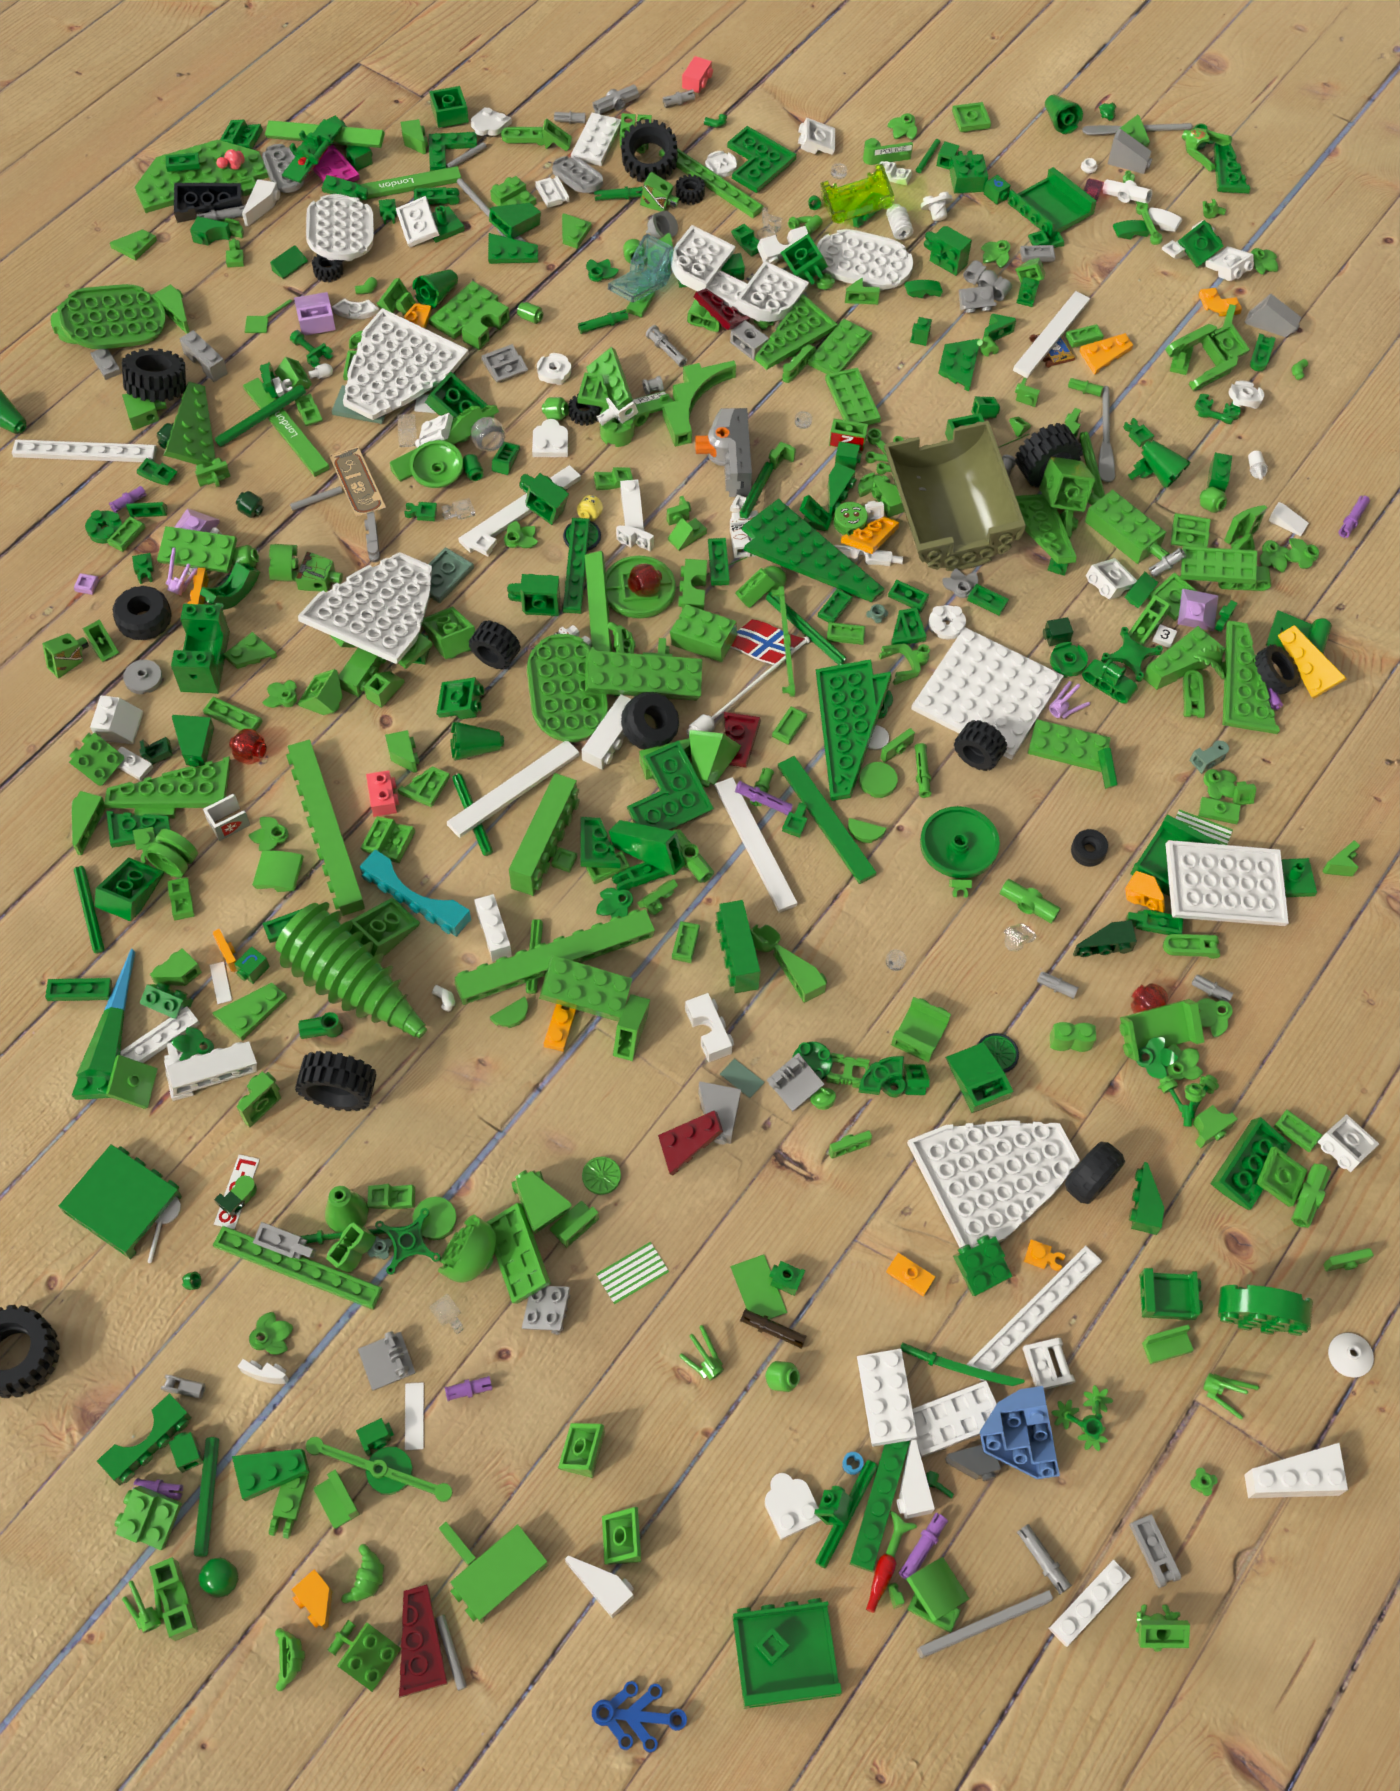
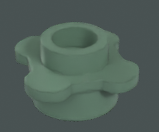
(877, 613)
(382, 1253)

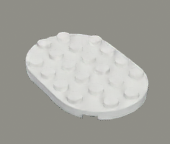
(339, 227)
(866, 256)

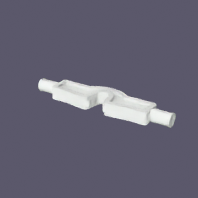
(879, 557)

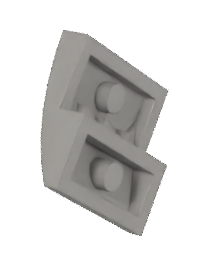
(504, 363)

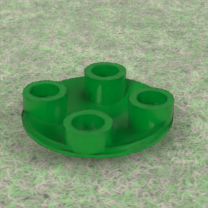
(817, 1057)

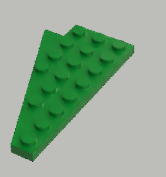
(794, 544)
(849, 712)

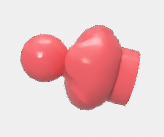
(232, 159)

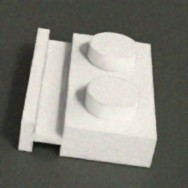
(552, 191)

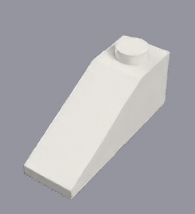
(260, 201)
(631, 504)
(914, 1492)
(604, 1586)

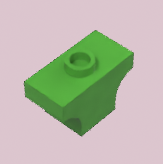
(1212, 1125)

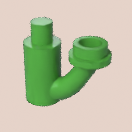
(811, 225)

